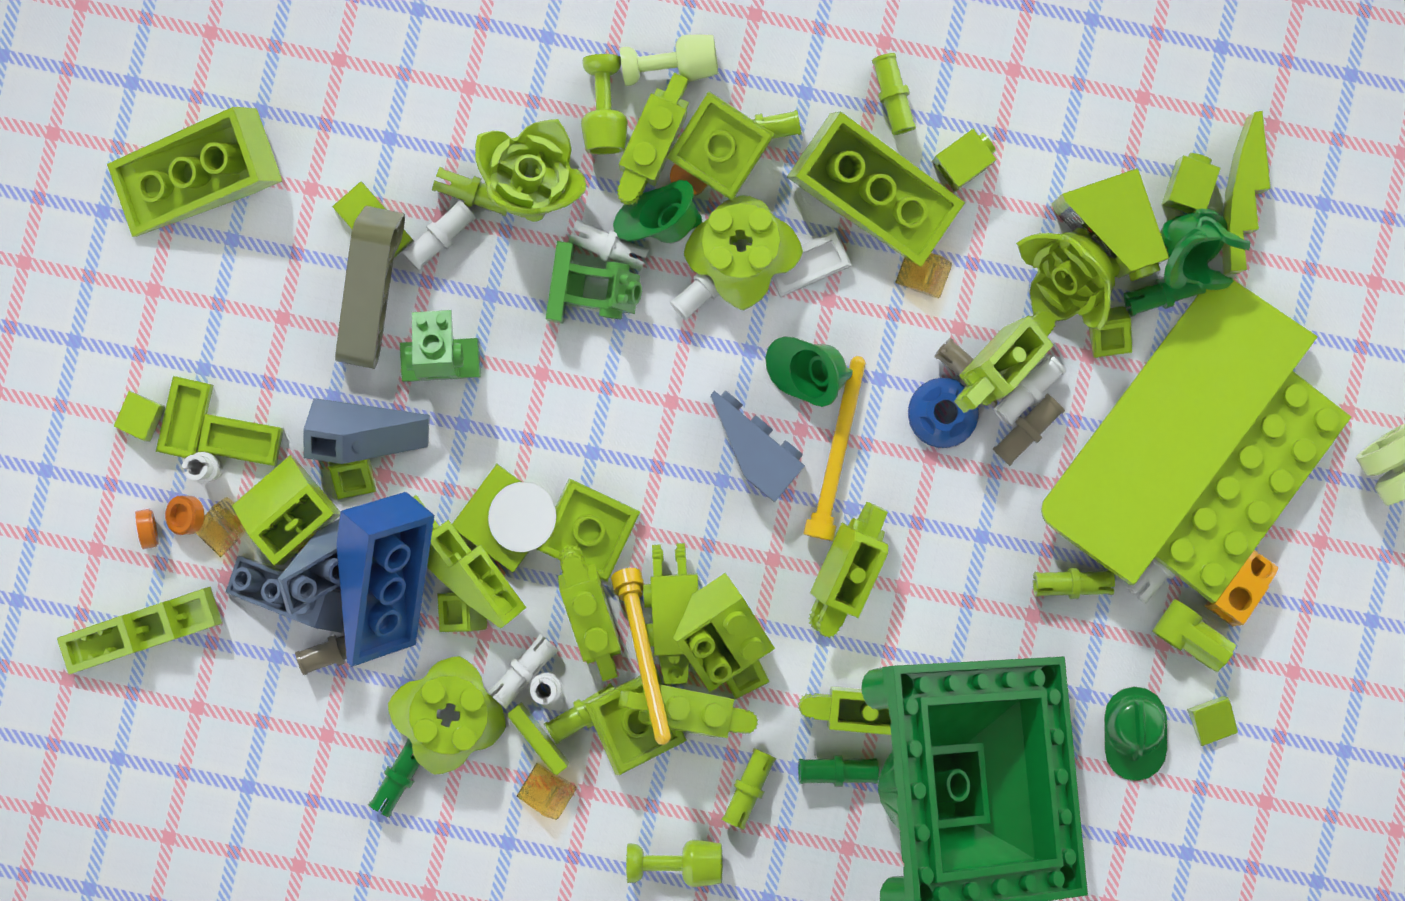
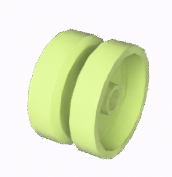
(1384, 456)

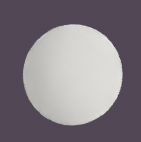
(522, 517)

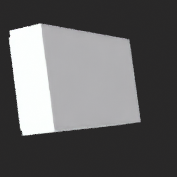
(819, 260)

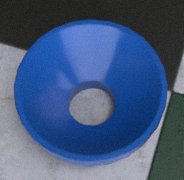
(923, 420)

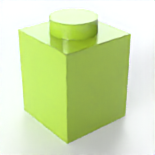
(965, 159)
(1191, 183)

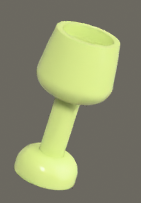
(693, 57)

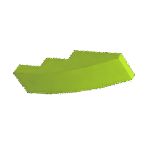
(1246, 178)
(471, 575)
(139, 630)

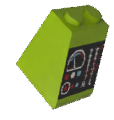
(1119, 220)

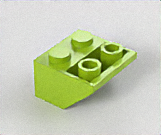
(284, 511)
(720, 633)

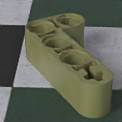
(367, 285)

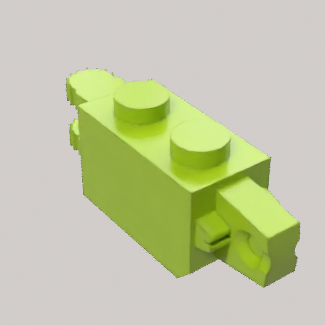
(652, 140)
(1006, 360)
(849, 571)
(669, 599)
(588, 611)
(845, 711)
(694, 712)

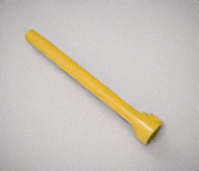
(822, 522)
(628, 586)

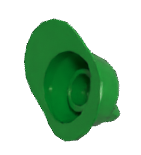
(660, 213)
(807, 370)
(1135, 733)

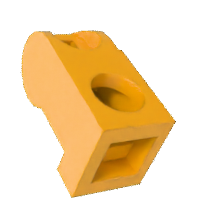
(1244, 590)

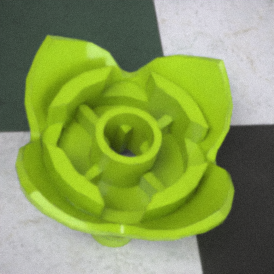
(538, 151)
(746, 275)
(1071, 275)
(415, 710)

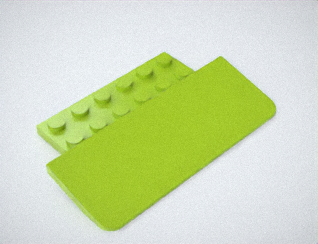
(1199, 447)

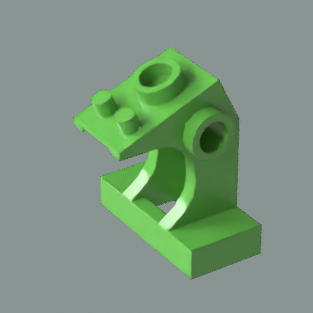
(569, 282)
(435, 352)

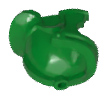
(1192, 244)

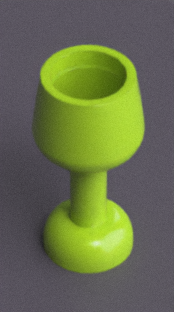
(603, 128)
(699, 863)

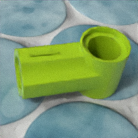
(1187, 631)

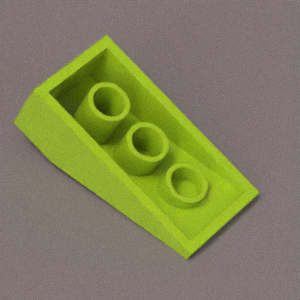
(195, 170)
(875, 188)

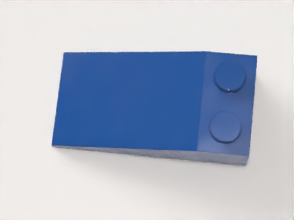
(382, 574)

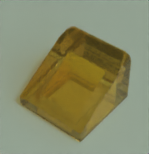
(926, 279)
(221, 527)
(546, 792)

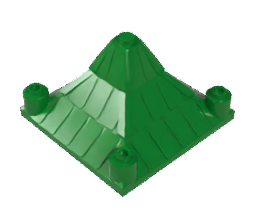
(981, 780)

